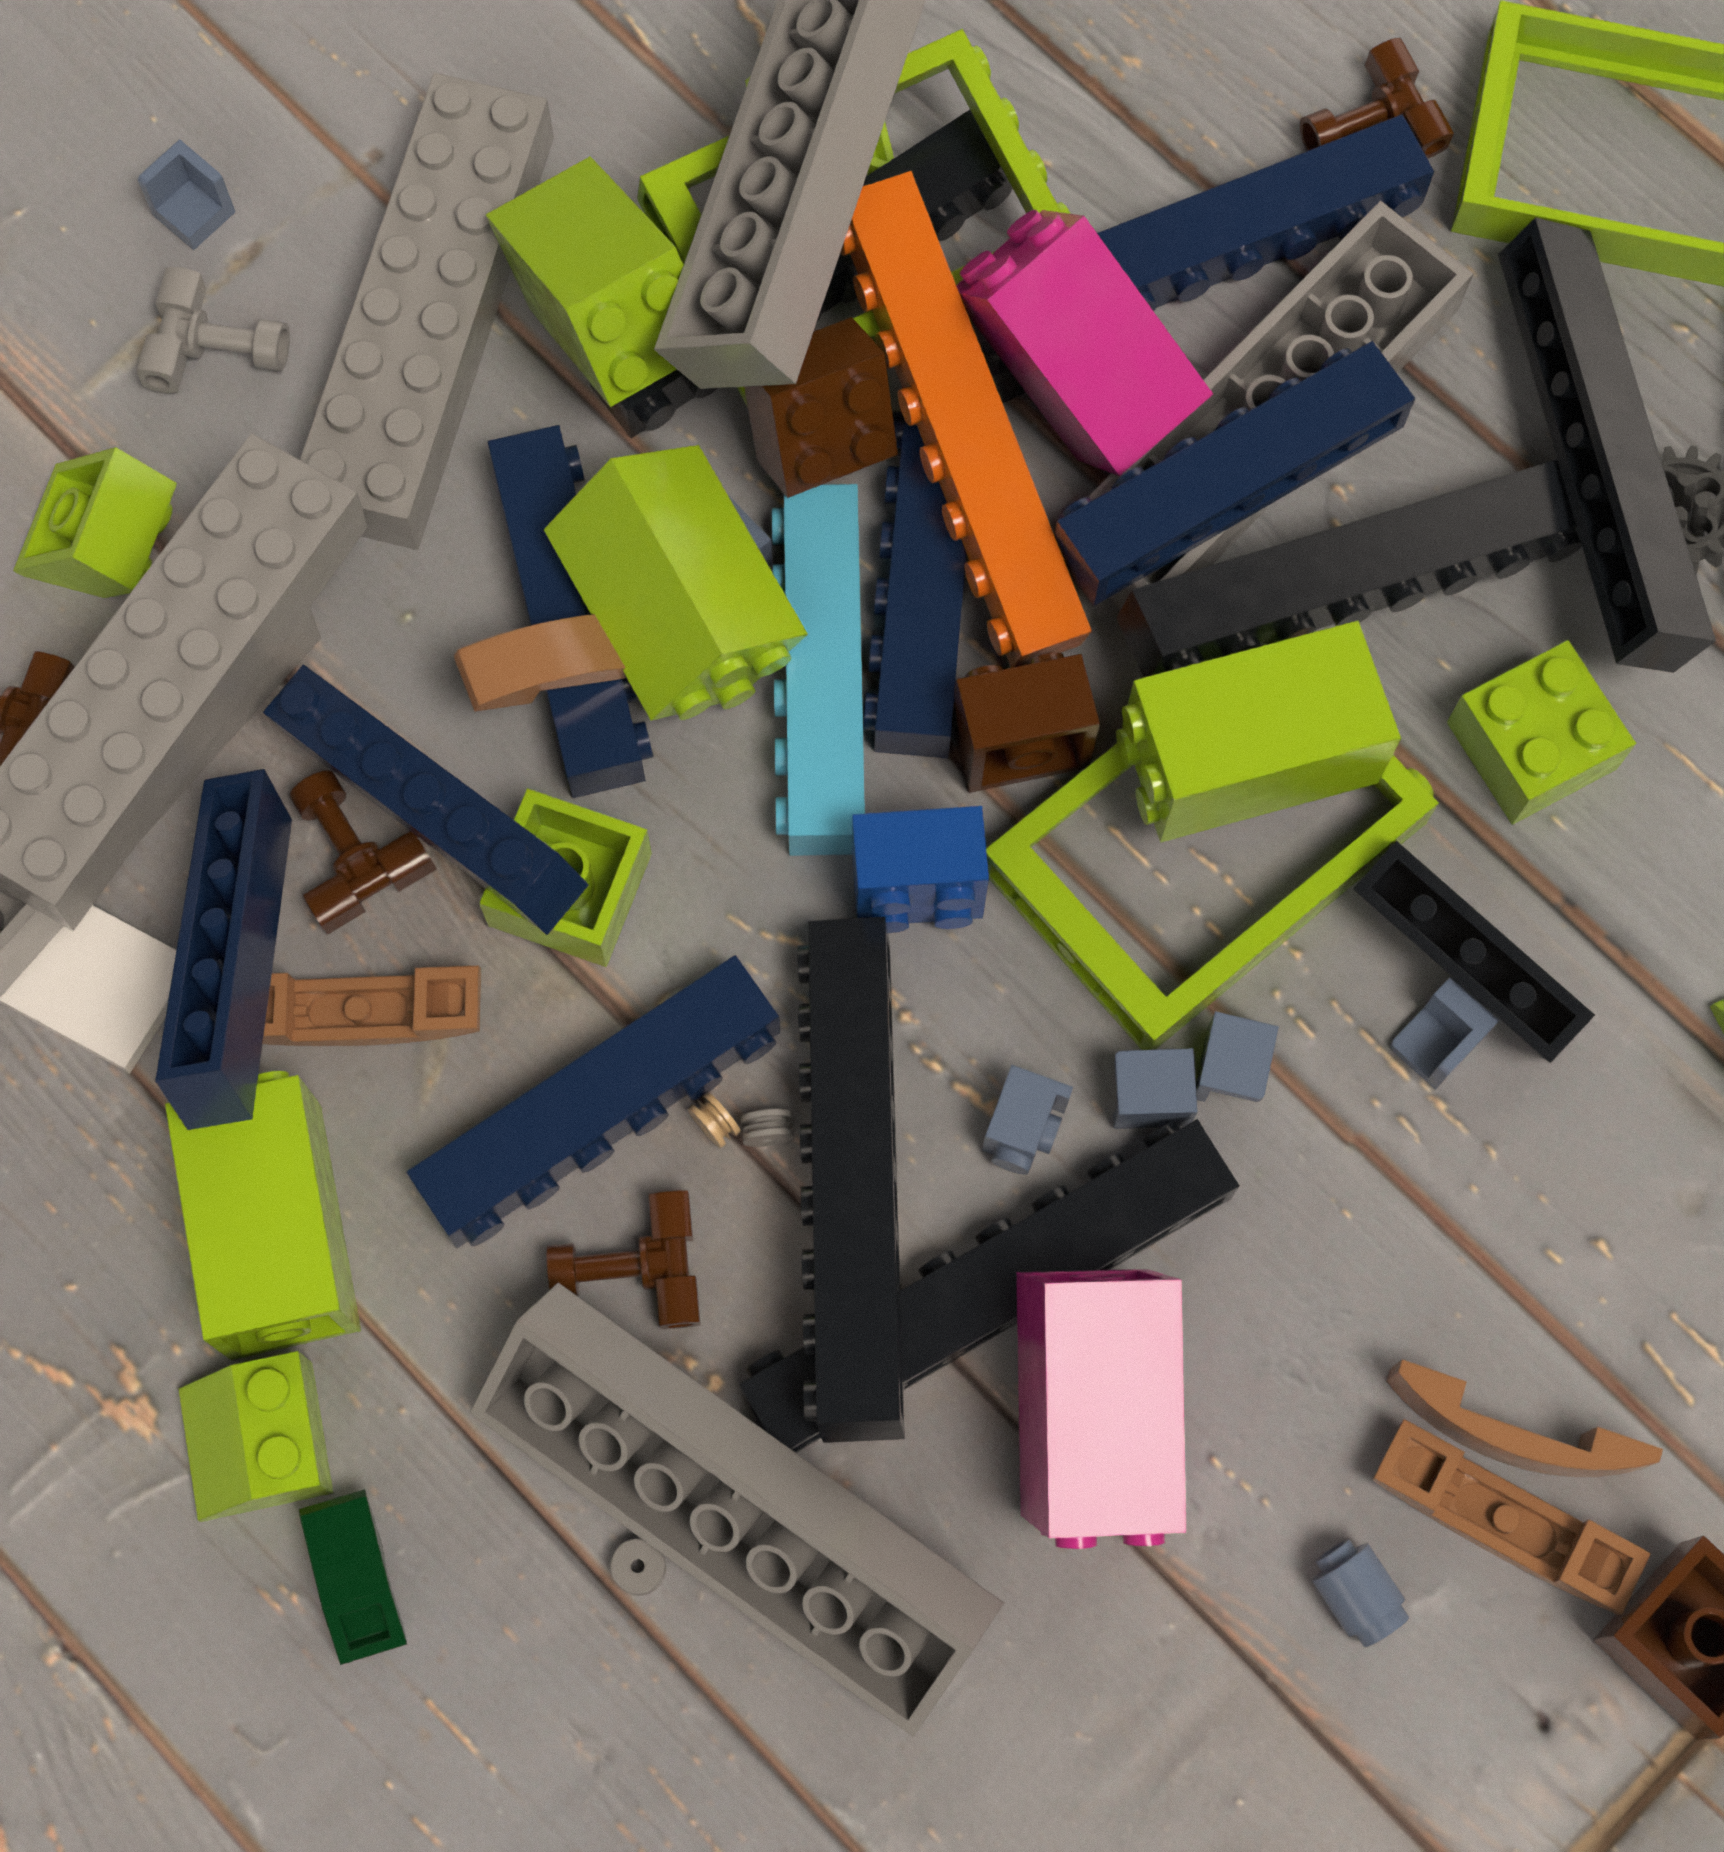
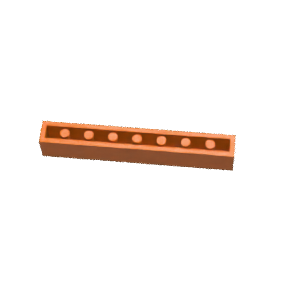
(962, 425)

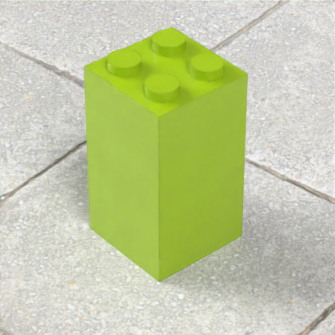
(593, 275)
(675, 582)
(1257, 731)
(265, 1224)

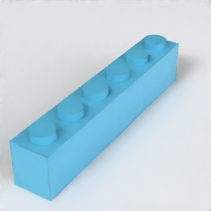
(825, 671)

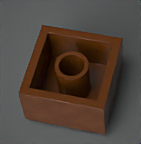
(831, 418)
(1024, 721)
(1675, 1637)

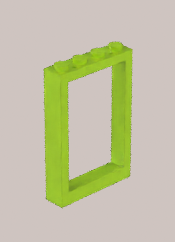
(1598, 50)
(671, 208)
(1109, 970)

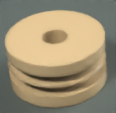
(714, 1120)

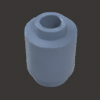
(1360, 1592)

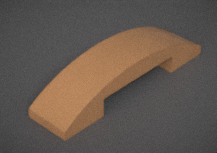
(536, 658)
(374, 1009)
(1438, 1400)
(1510, 1520)

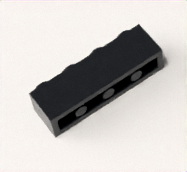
(1474, 952)

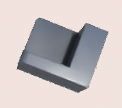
(186, 194)
(1443, 1033)
(1236, 1057)
(1154, 1088)

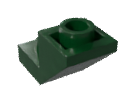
(352, 1577)

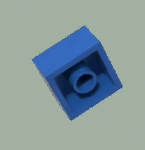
(920, 866)

